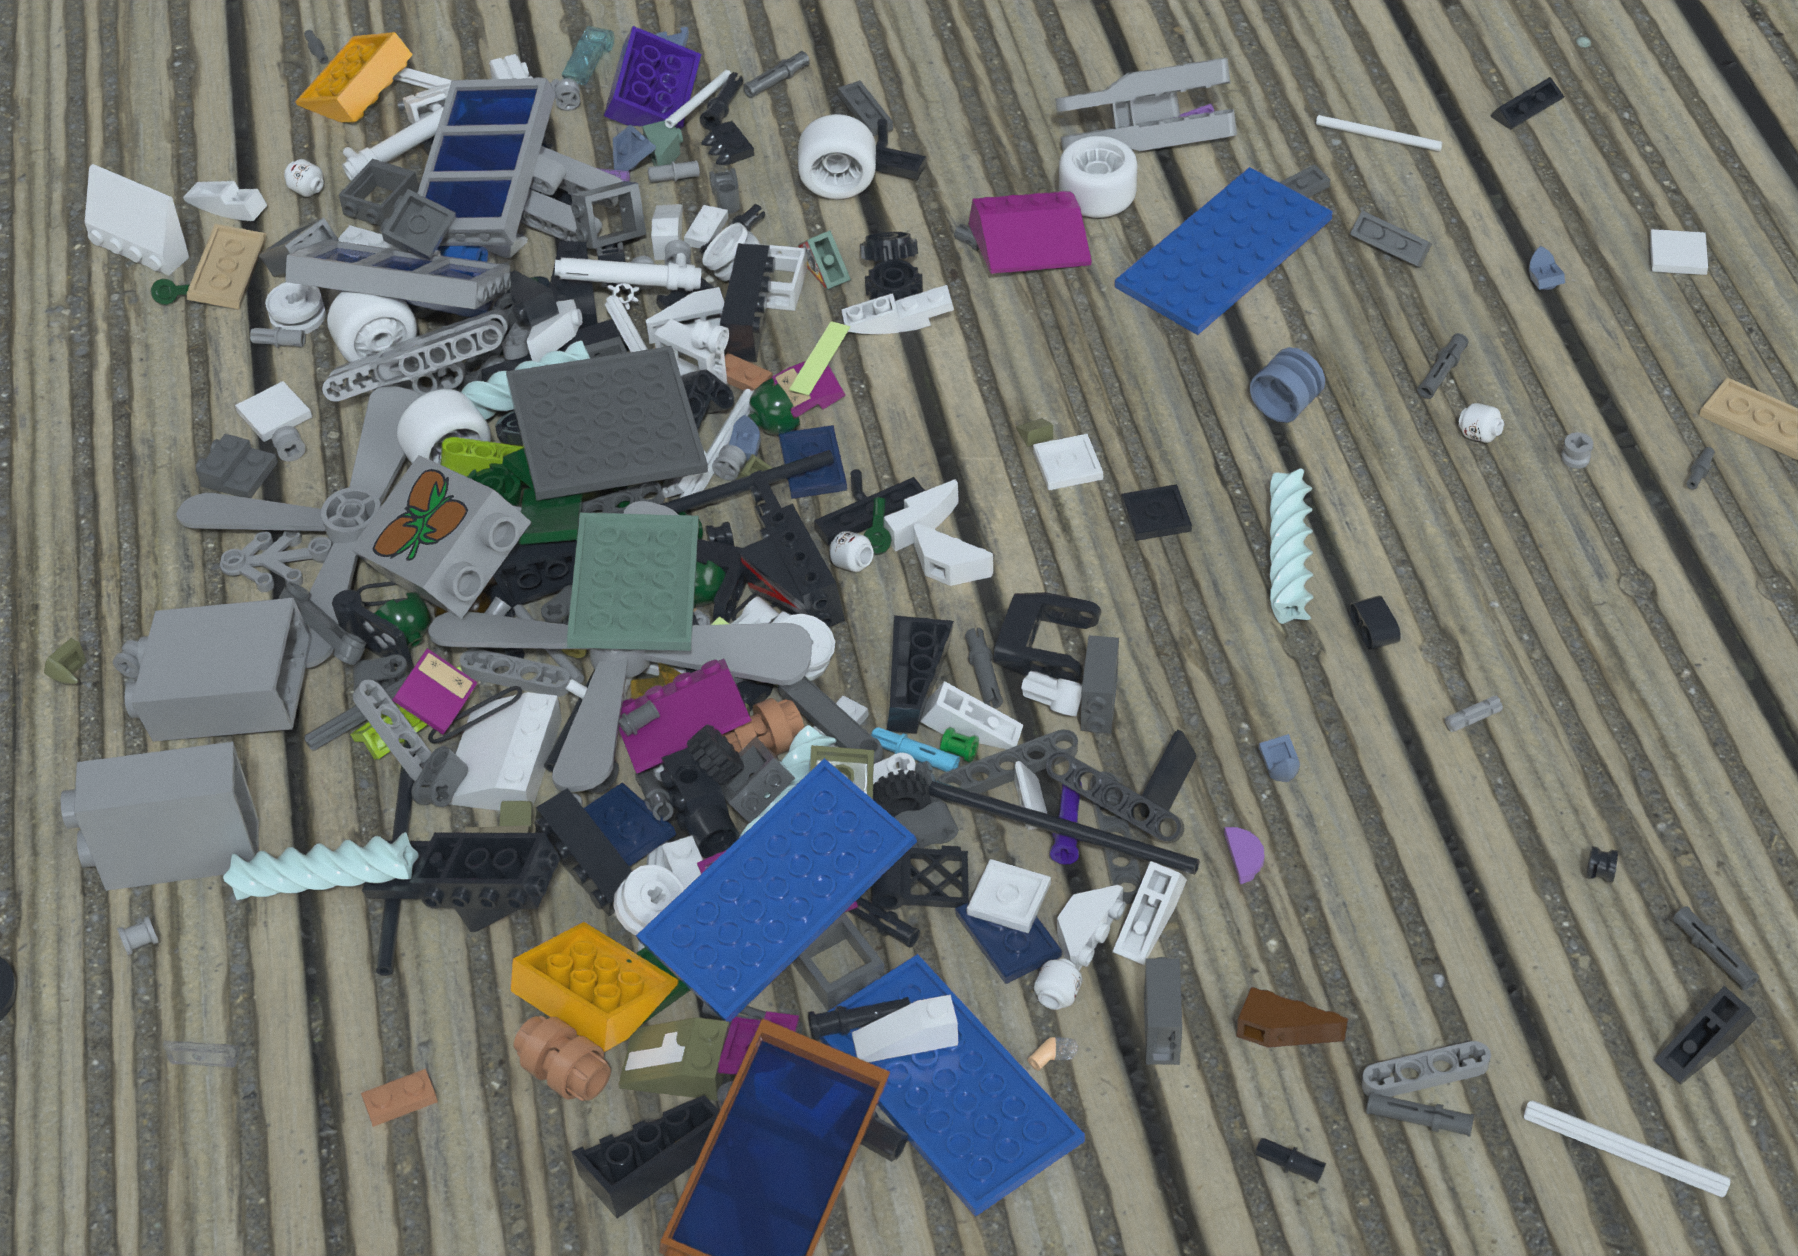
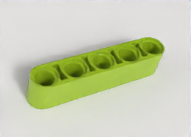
(468, 454)

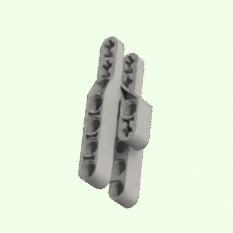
(1153, 97)
(561, 171)
(397, 363)

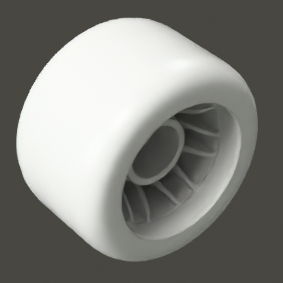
(836, 156)
(1099, 175)
(369, 323)
(436, 418)

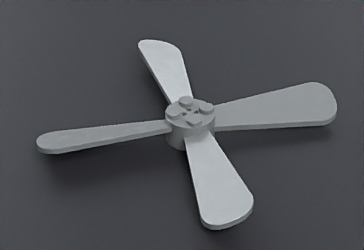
(342, 514)
(752, 651)

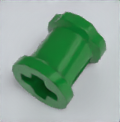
(960, 744)

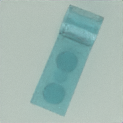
(588, 53)

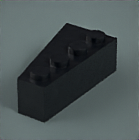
(575, 289)
(747, 299)
(536, 570)
(914, 665)
(582, 848)
(651, 1155)

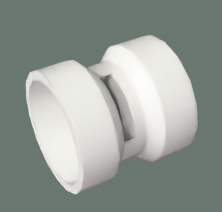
(709, 336)

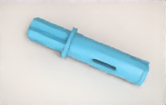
(919, 751)

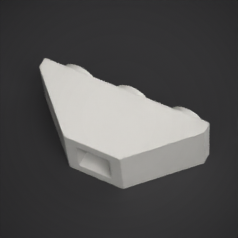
(950, 558)
(1087, 922)

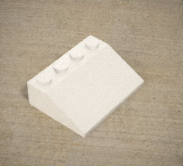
(133, 221)
(507, 751)

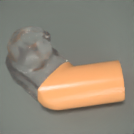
(1053, 1049)

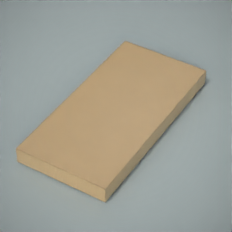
(226, 266)
(1754, 416)

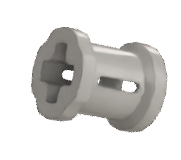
(137, 935)

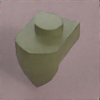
(65, 662)

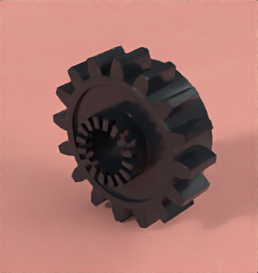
(888, 246)
(893, 277)

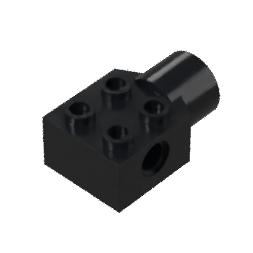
(698, 803)

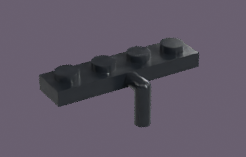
(896, 161)
(859, 515)

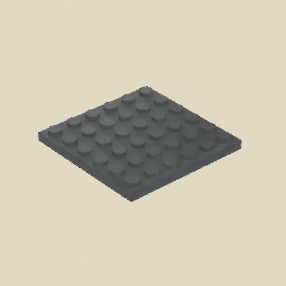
(605, 422)

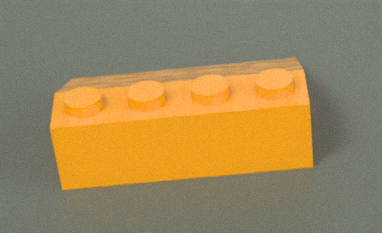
(356, 77)
(590, 984)

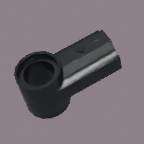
(884, 1139)

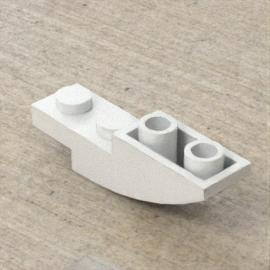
(891, 316)

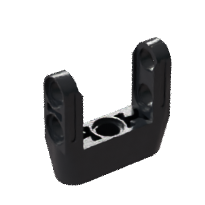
(734, 581)
(1021, 626)

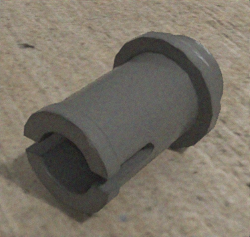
(638, 718)

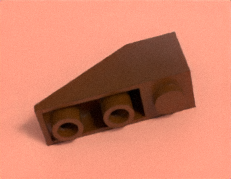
(1287, 1022)

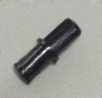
(1291, 1160)

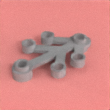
(242, 561)

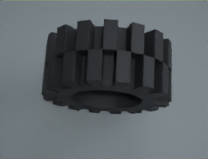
(715, 754)
(901, 792)

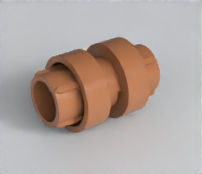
(772, 723)
(568, 1062)

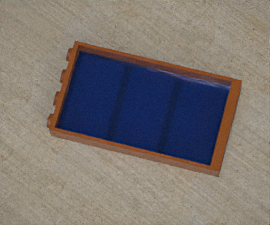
(776, 1150)

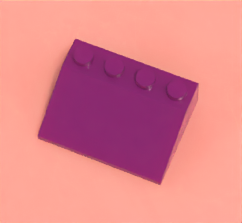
(1030, 232)
(684, 709)

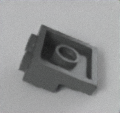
(417, 224)
(235, 467)

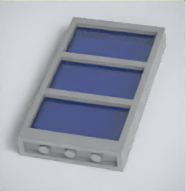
(487, 156)
(398, 274)

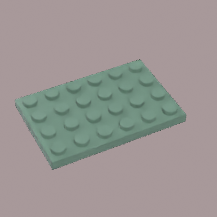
(634, 582)

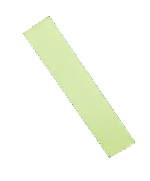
(819, 358)

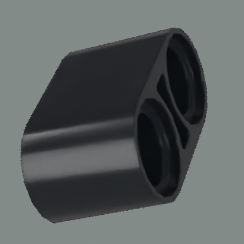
(1375, 622)

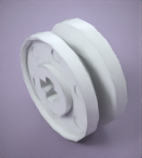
(722, 250)
(295, 307)
(821, 639)
(645, 895)

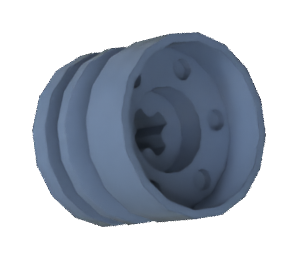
(1287, 384)

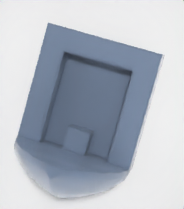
(1544, 270)
(746, 436)
(1280, 758)

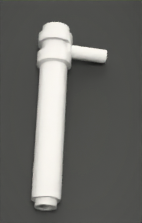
(392, 146)
(670, 276)

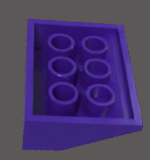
(651, 80)

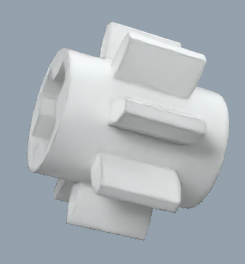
(628, 298)

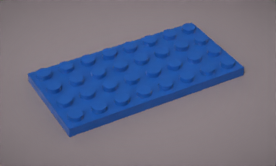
(1223, 250)
(776, 890)
(965, 1104)

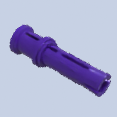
(1065, 849)

